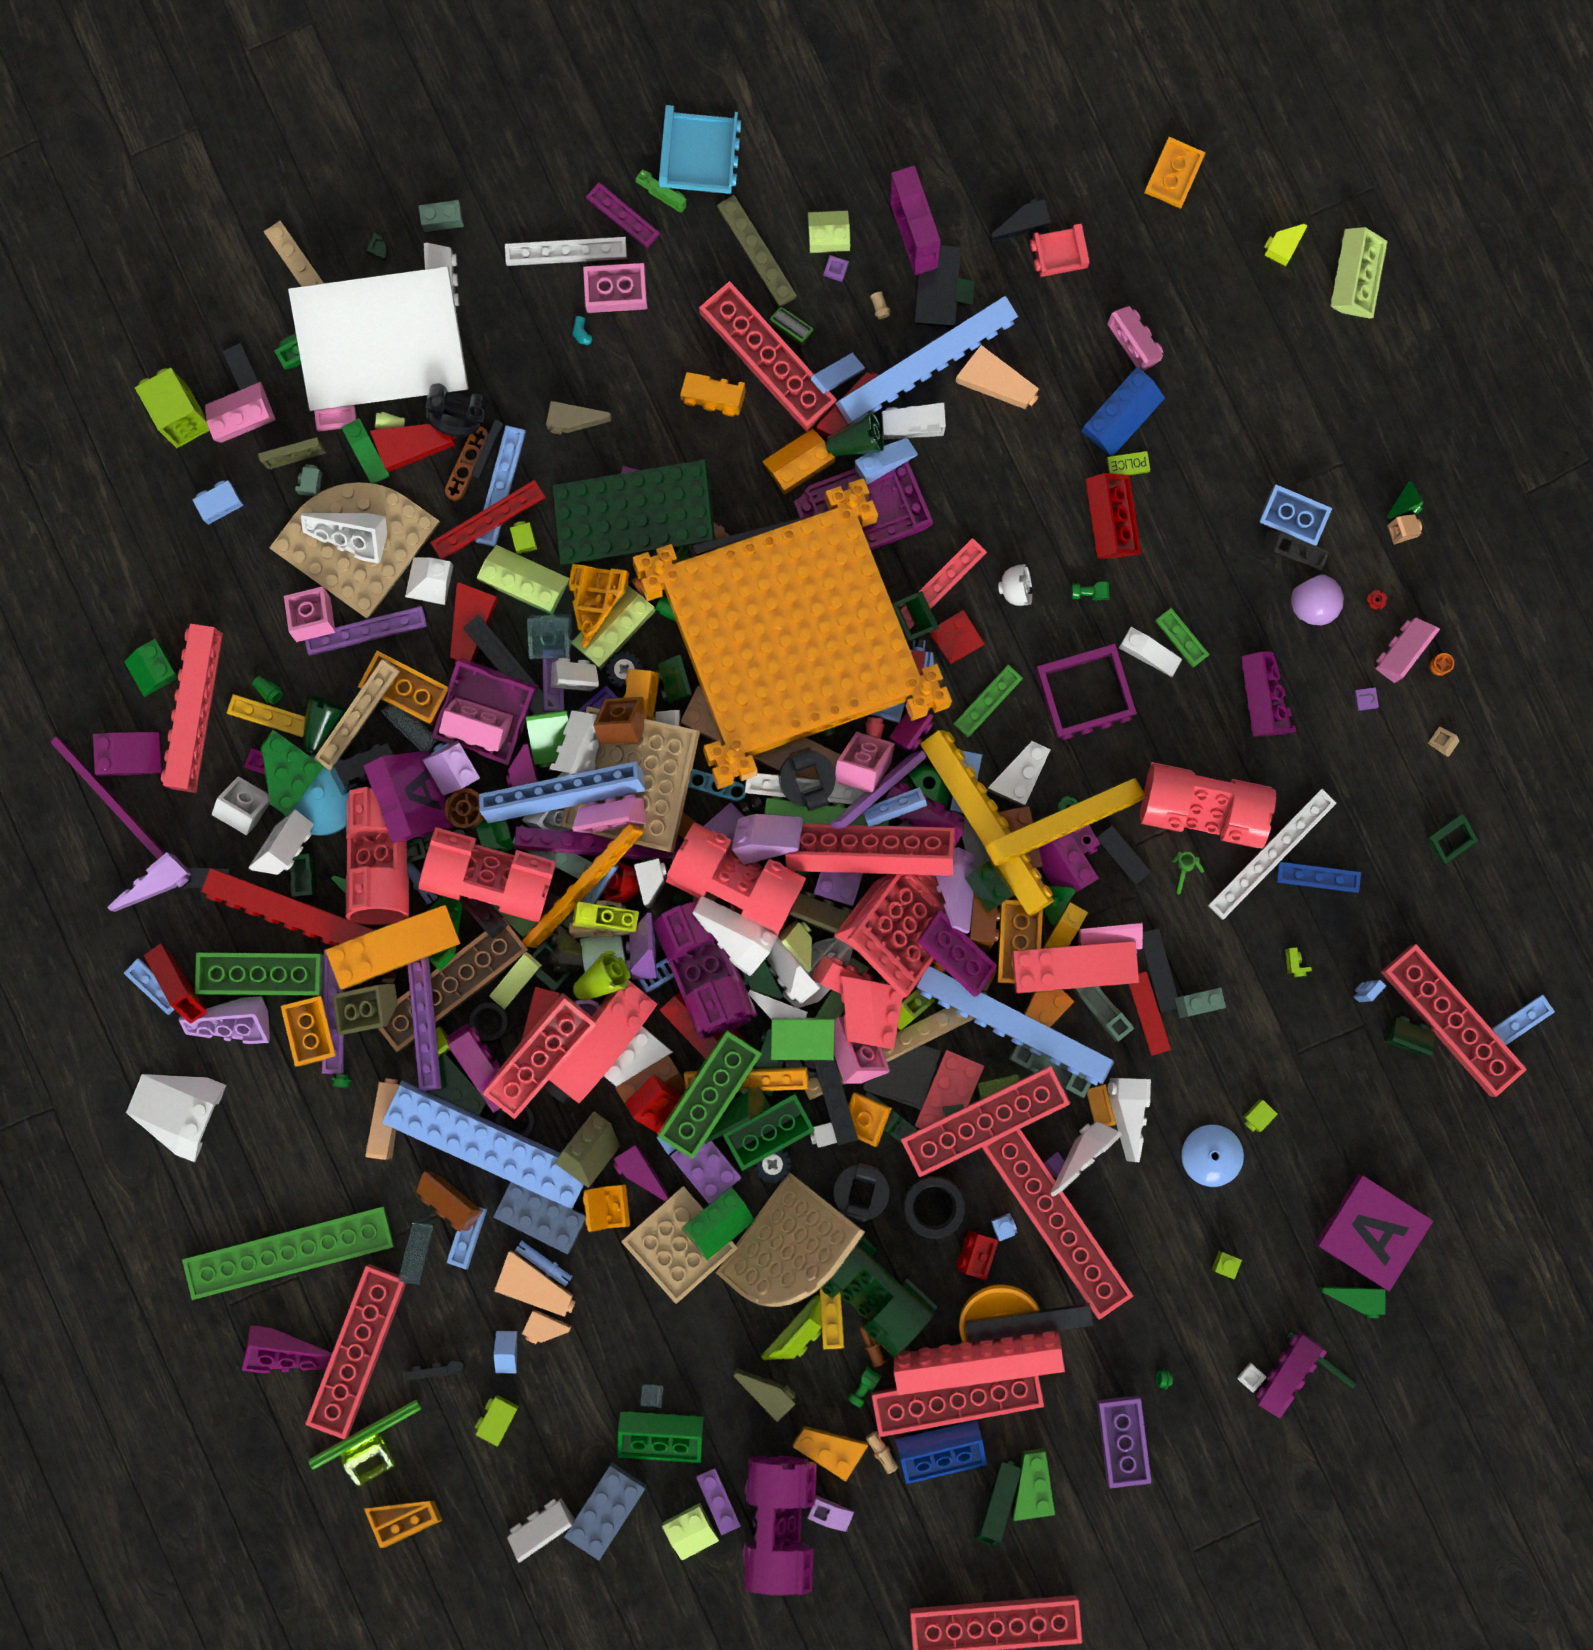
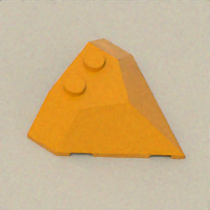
(595, 596)

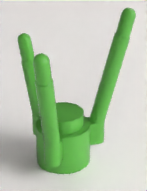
(1186, 863)

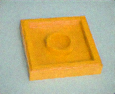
(868, 1118)

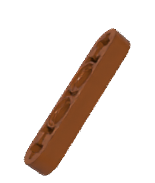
(463, 462)

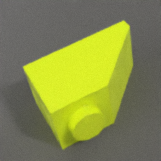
(1284, 244)

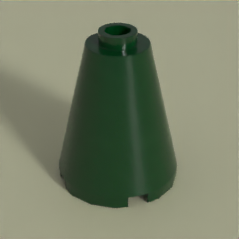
(857, 437)
(319, 723)

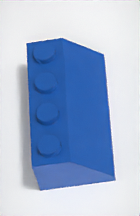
(1123, 412)
(941, 1452)

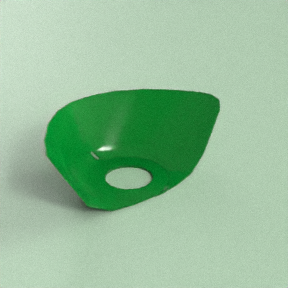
(939, 792)

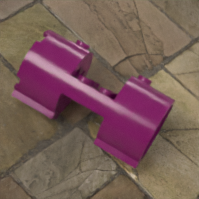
(703, 973)
(777, 1559)

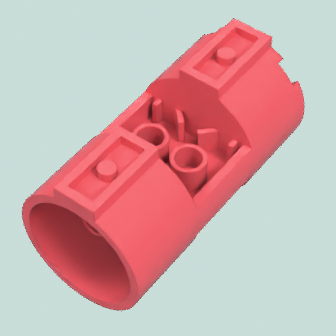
(1231, 809)
(375, 866)
(709, 866)
(462, 868)

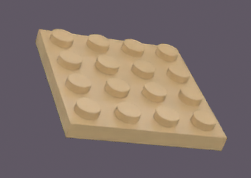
(668, 1251)

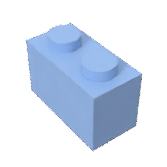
(217, 501)

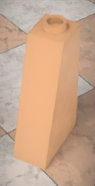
(997, 379)
(382, 1136)
(529, 1284)

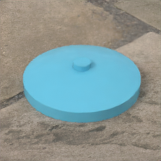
(324, 804)

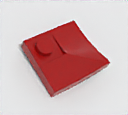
(957, 637)

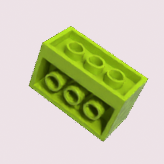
(172, 407)

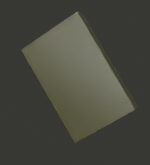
(292, 453)

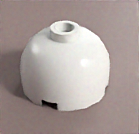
(1016, 585)

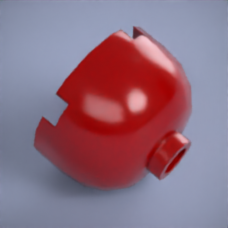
(623, 884)

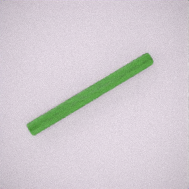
(364, 1434)

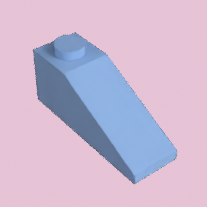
(875, 465)

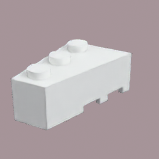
(914, 421)
(579, 745)
(1021, 775)
(638, 1055)

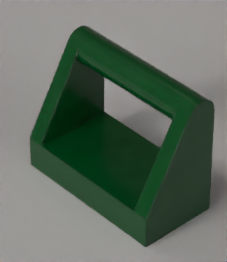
(920, 614)
(1433, 839)
(542, 975)

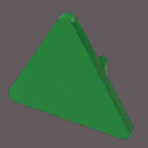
(1407, 501)
(1061, 899)

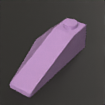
(162, 876)
(957, 891)
(237, 1019)

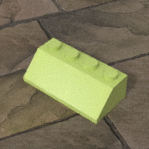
(1359, 272)
(523, 579)
(617, 628)

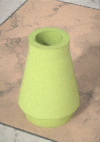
(388, 421)

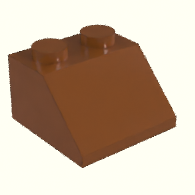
(620, 720)

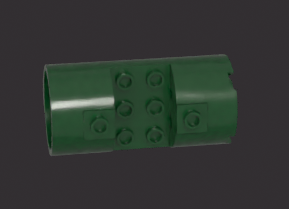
(892, 1309)

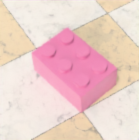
(615, 288)
(475, 724)
(864, 762)

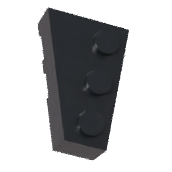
(351, 773)

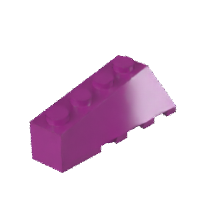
(1265, 696)
(1290, 1373)

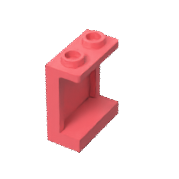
(1060, 251)

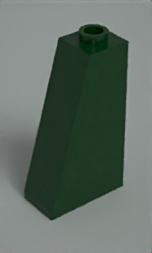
(998, 1504)

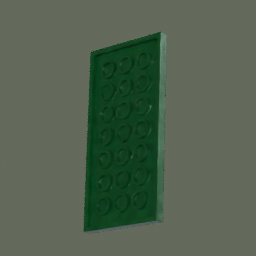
(633, 512)

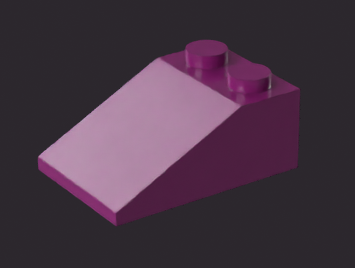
(127, 753)
(638, 1169)

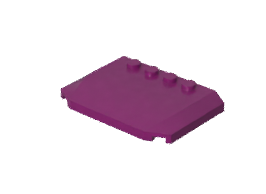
(895, 497)

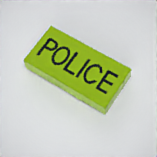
(1129, 464)

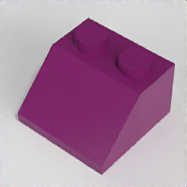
(523, 769)

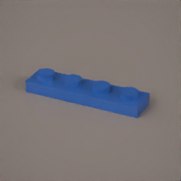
(1318, 877)

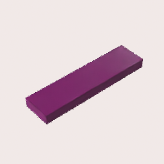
(622, 215)

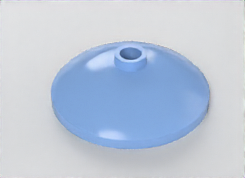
(1198, 1151)

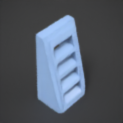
(642, 984)

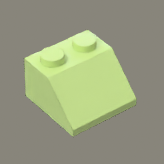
(829, 231)
(690, 1531)

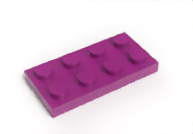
(957, 953)

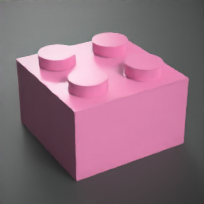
(309, 614)

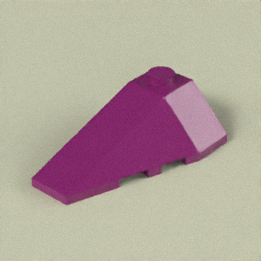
(276, 1350)

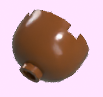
(463, 809)

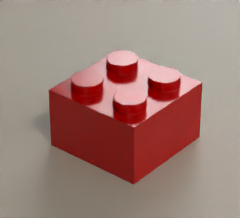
(653, 1103)

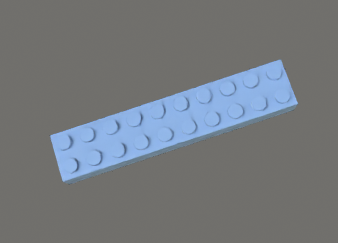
(481, 1143)

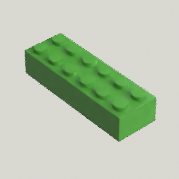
(822, 815)
(259, 974)
(709, 1094)

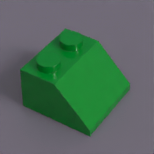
(151, 667)

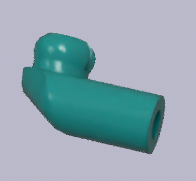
(579, 332)

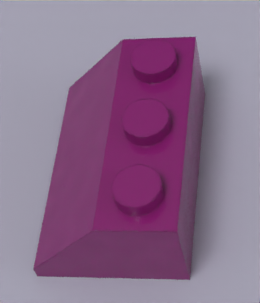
(1066, 864)

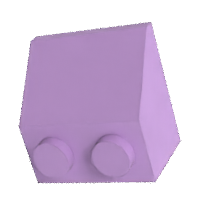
(451, 768)

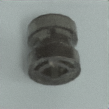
(756, 804)

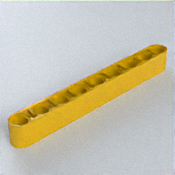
(1065, 822)

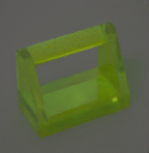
(363, 1452)

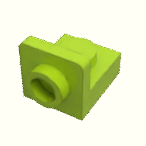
(1293, 959)

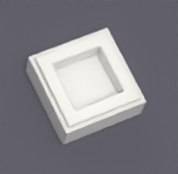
(1251, 1377)

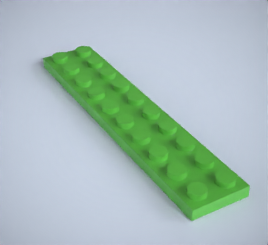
(288, 1253)

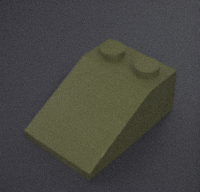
(771, 1395)

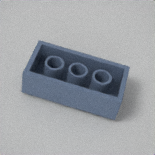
(540, 1217)
(605, 1511)

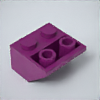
(908, 732)

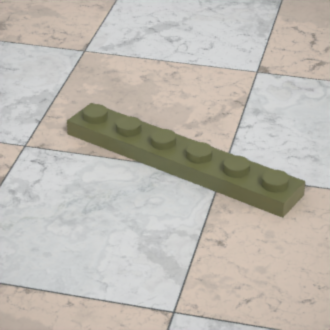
(756, 251)

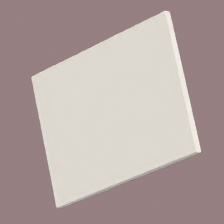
(378, 338)

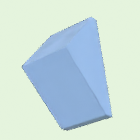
(505, 1352)

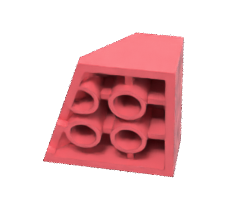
(870, 1012)

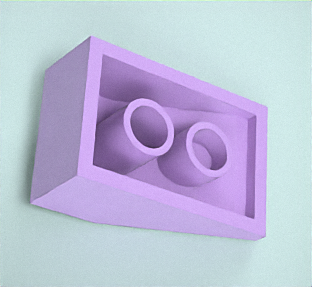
(766, 836)

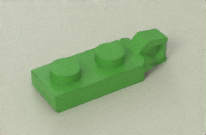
(668, 196)

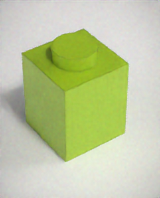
(523, 537)
(1259, 1116)
(1226, 1265)

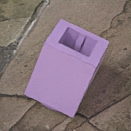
(830, 1514)

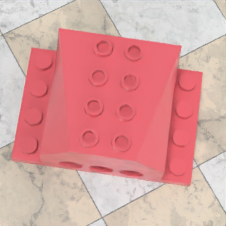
(889, 923)

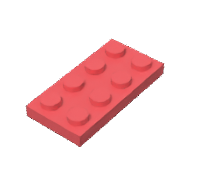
(951, 1086)

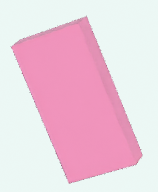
(334, 417)

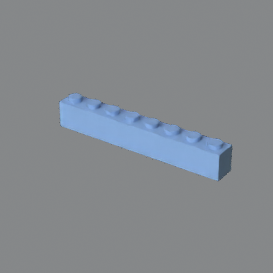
(562, 792)

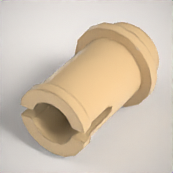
(881, 309)

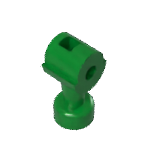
(1099, 591)
(868, 1381)

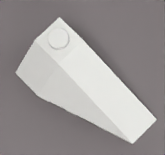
(355, 532)

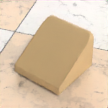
(1444, 741)

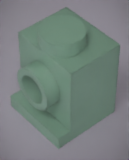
(309, 481)

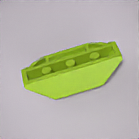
(798, 1333)

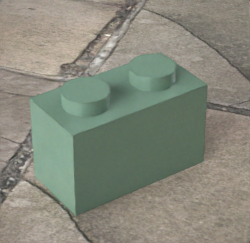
(441, 216)
(1200, 1002)

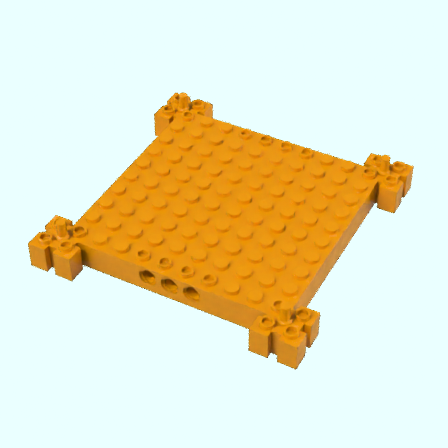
(791, 633)

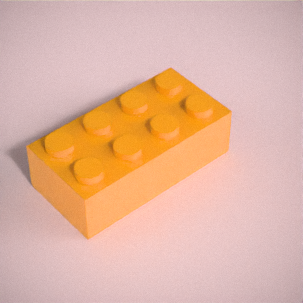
(411, 691)
(1016, 933)

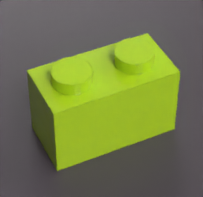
(496, 1420)

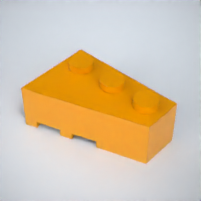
(713, 394)
(1048, 1006)
(831, 1451)
(401, 1521)

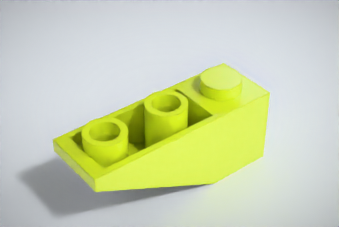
(604, 917)

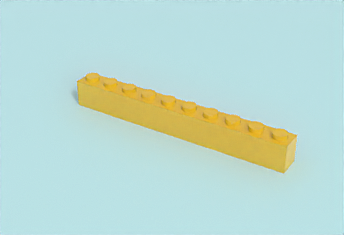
(985, 819)

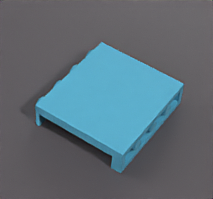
(699, 152)

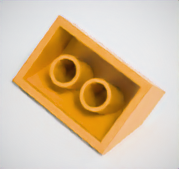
(799, 461)
(308, 1031)

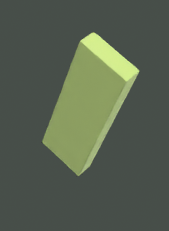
(515, 980)

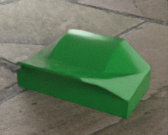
(288, 352)
(495, 835)

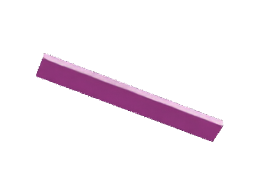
(107, 797)

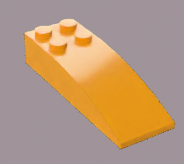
(392, 947)

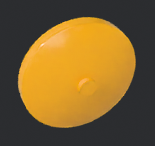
(993, 1302)

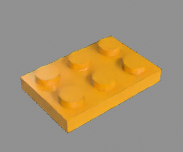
(1174, 172)

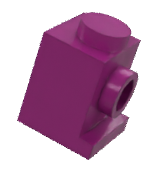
(1086, 831)

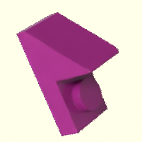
(255, 761)

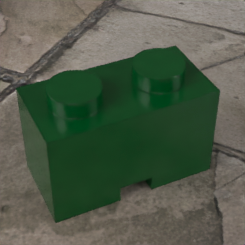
(303, 876)

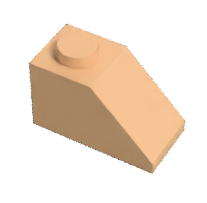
(1405, 528)
(544, 1327)

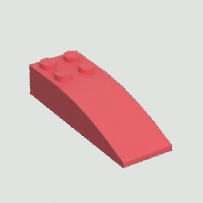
(1075, 967)
(617, 1023)
(539, 1055)

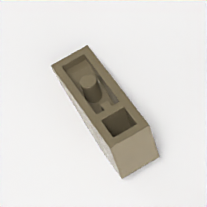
(572, 418)

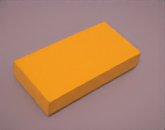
(1100, 1105)

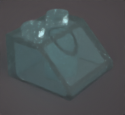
(549, 636)

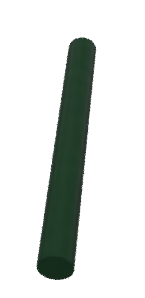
(1331, 1368)

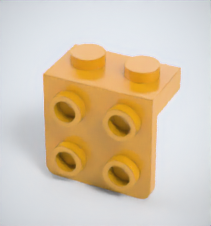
(606, 1207)

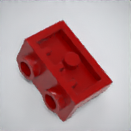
(976, 1255)

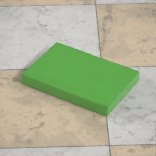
(802, 1039)

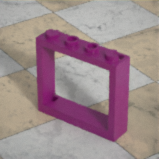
(1087, 727)

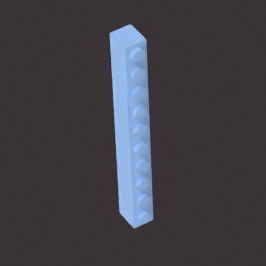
(927, 359)
(1016, 1025)

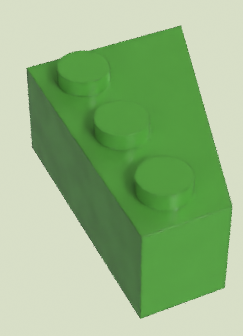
(1033, 1490)

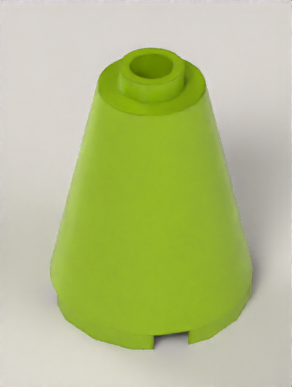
(602, 977)

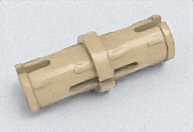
(882, 1452)

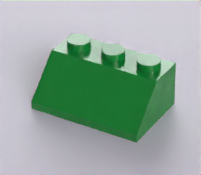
(718, 1223)

